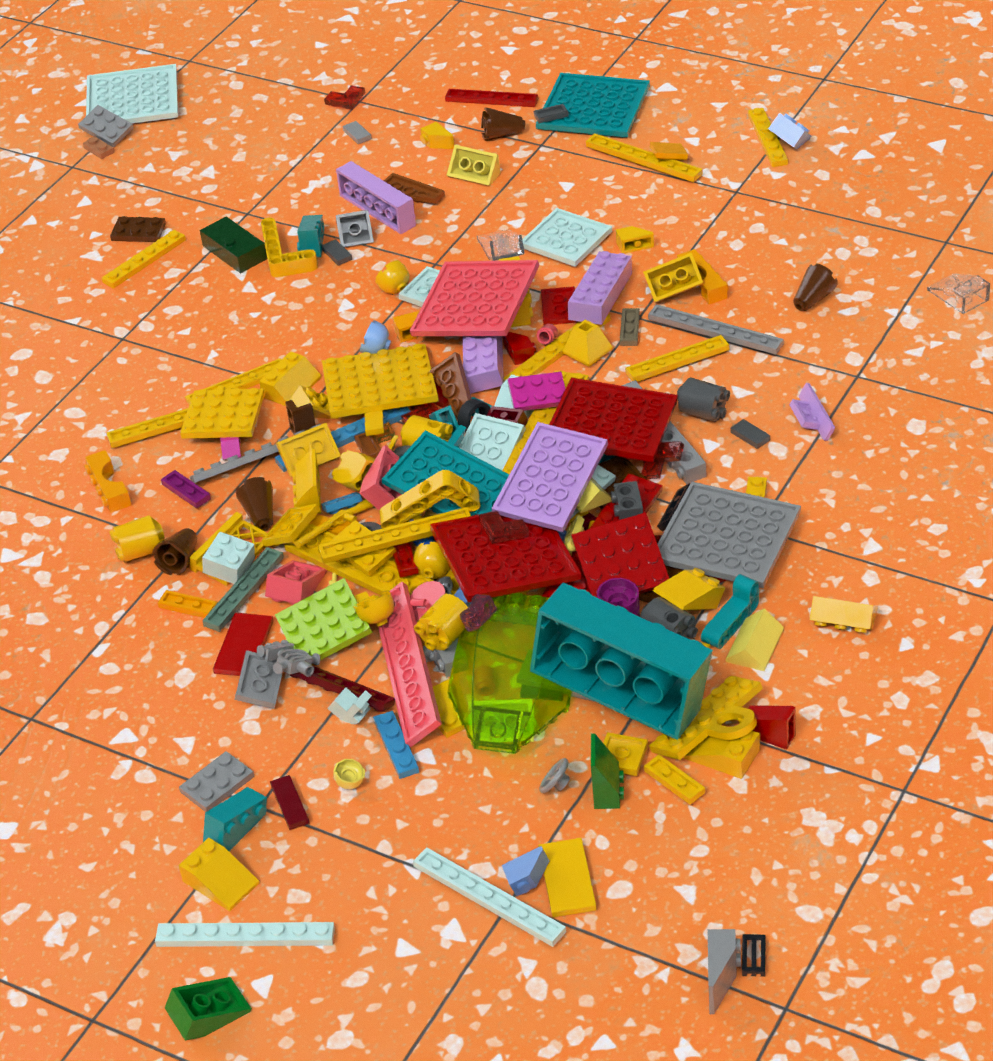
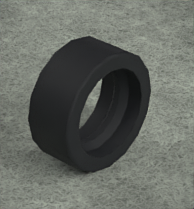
(467, 410)

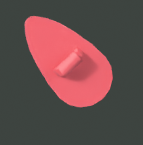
(425, 596)

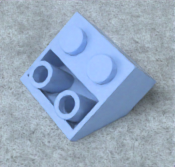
(786, 129)

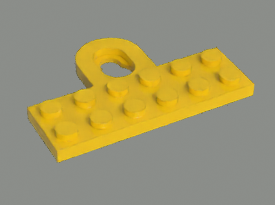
(718, 707)

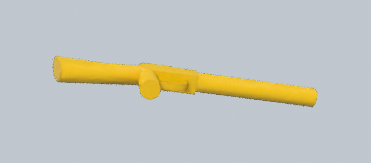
(338, 518)

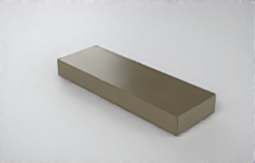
(629, 327)

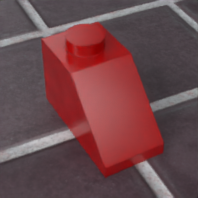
(518, 347)

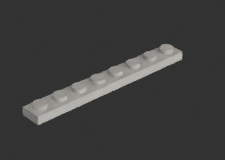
(715, 328)
(234, 461)

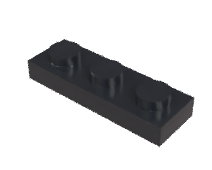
(672, 507)

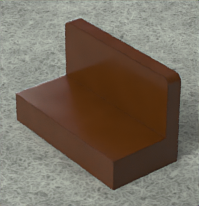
(300, 417)

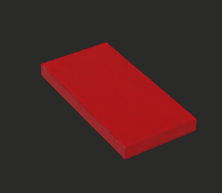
(244, 634)

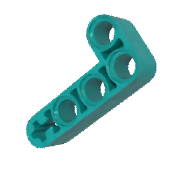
(733, 613)

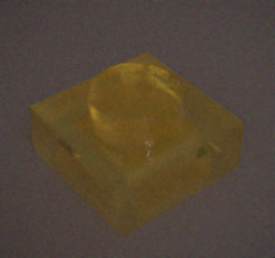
(388, 433)

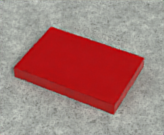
(556, 305)

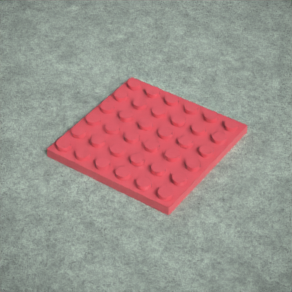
(475, 298)

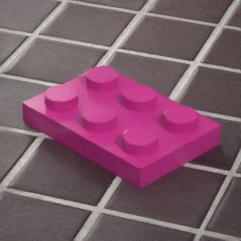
(536, 391)

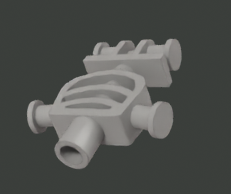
(288, 658)

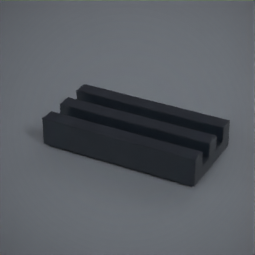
(753, 970)

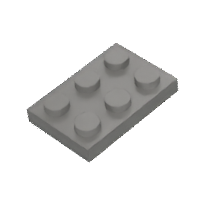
(105, 126)
(258, 681)
(216, 781)

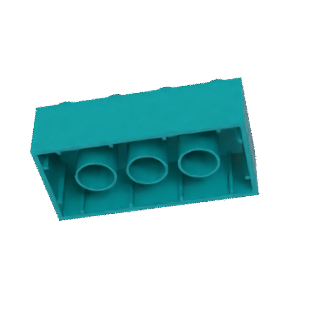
(620, 660)

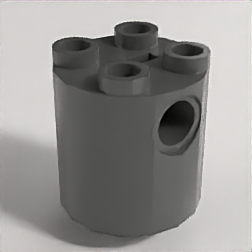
(703, 399)
(671, 617)

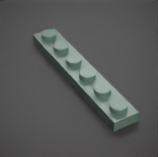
(242, 589)

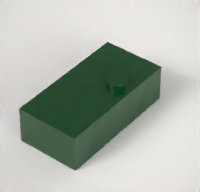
(233, 244)

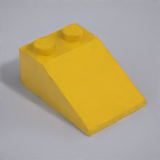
(691, 590)
(727, 755)
(217, 874)

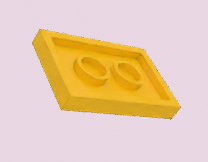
(297, 446)
(291, 525)
(366, 562)

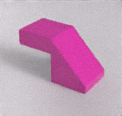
(230, 446)

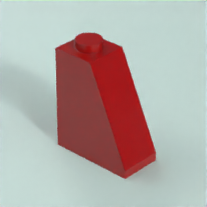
(775, 724)

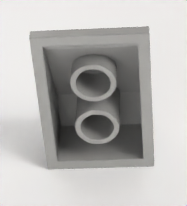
(723, 958)

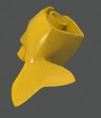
(355, 467)

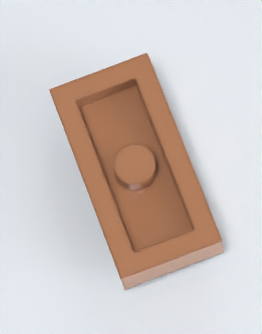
(98, 147)

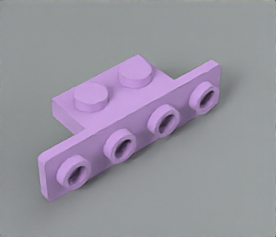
(812, 413)

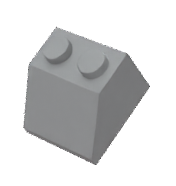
(354, 228)

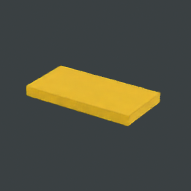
(568, 878)

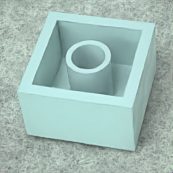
(228, 557)

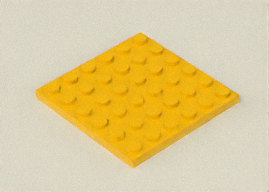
(379, 381)

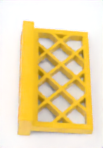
(230, 527)

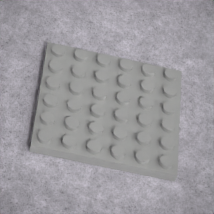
(727, 533)

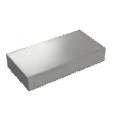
(357, 132)

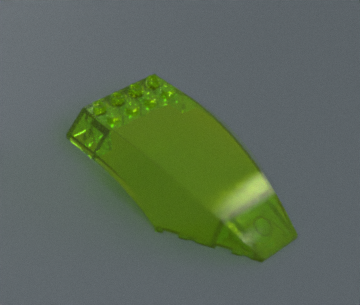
(493, 683)

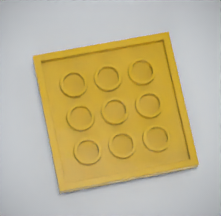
(222, 413)

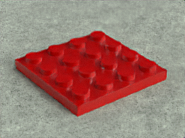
(621, 551)

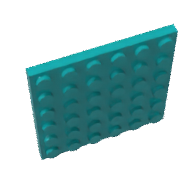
(596, 104)

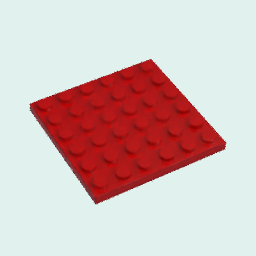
(624, 415)
(506, 565)

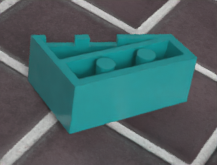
(311, 233)
(234, 817)

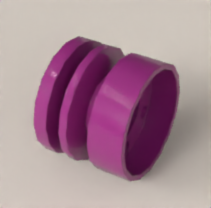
(620, 593)

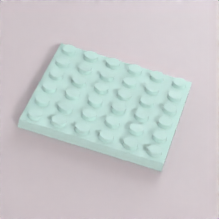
(136, 93)

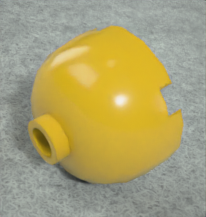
(393, 278)
(430, 561)
(375, 608)

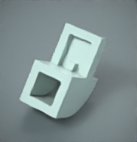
(349, 707)

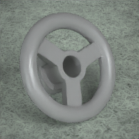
(555, 777)

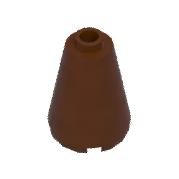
(500, 123)
(814, 286)
(257, 501)
(174, 552)

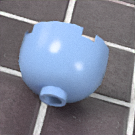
(375, 338)

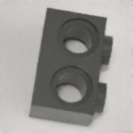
(627, 500)

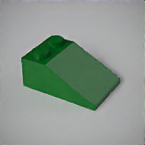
(605, 776)
(205, 1007)

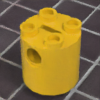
(417, 425)
(136, 538)
(441, 623)

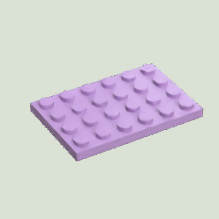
(550, 476)

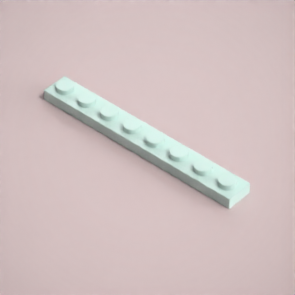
(490, 897)
(245, 934)

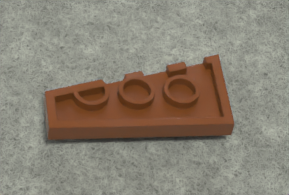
(415, 189)
(453, 382)

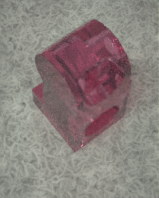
(477, 612)

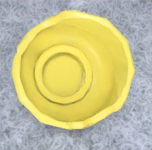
(348, 774)

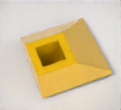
(587, 343)
(318, 401)

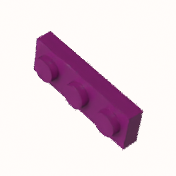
(185, 489)

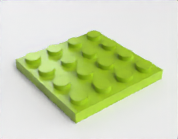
(324, 621)

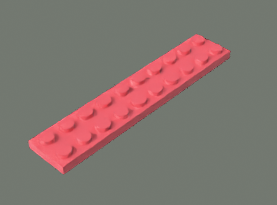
(408, 670)

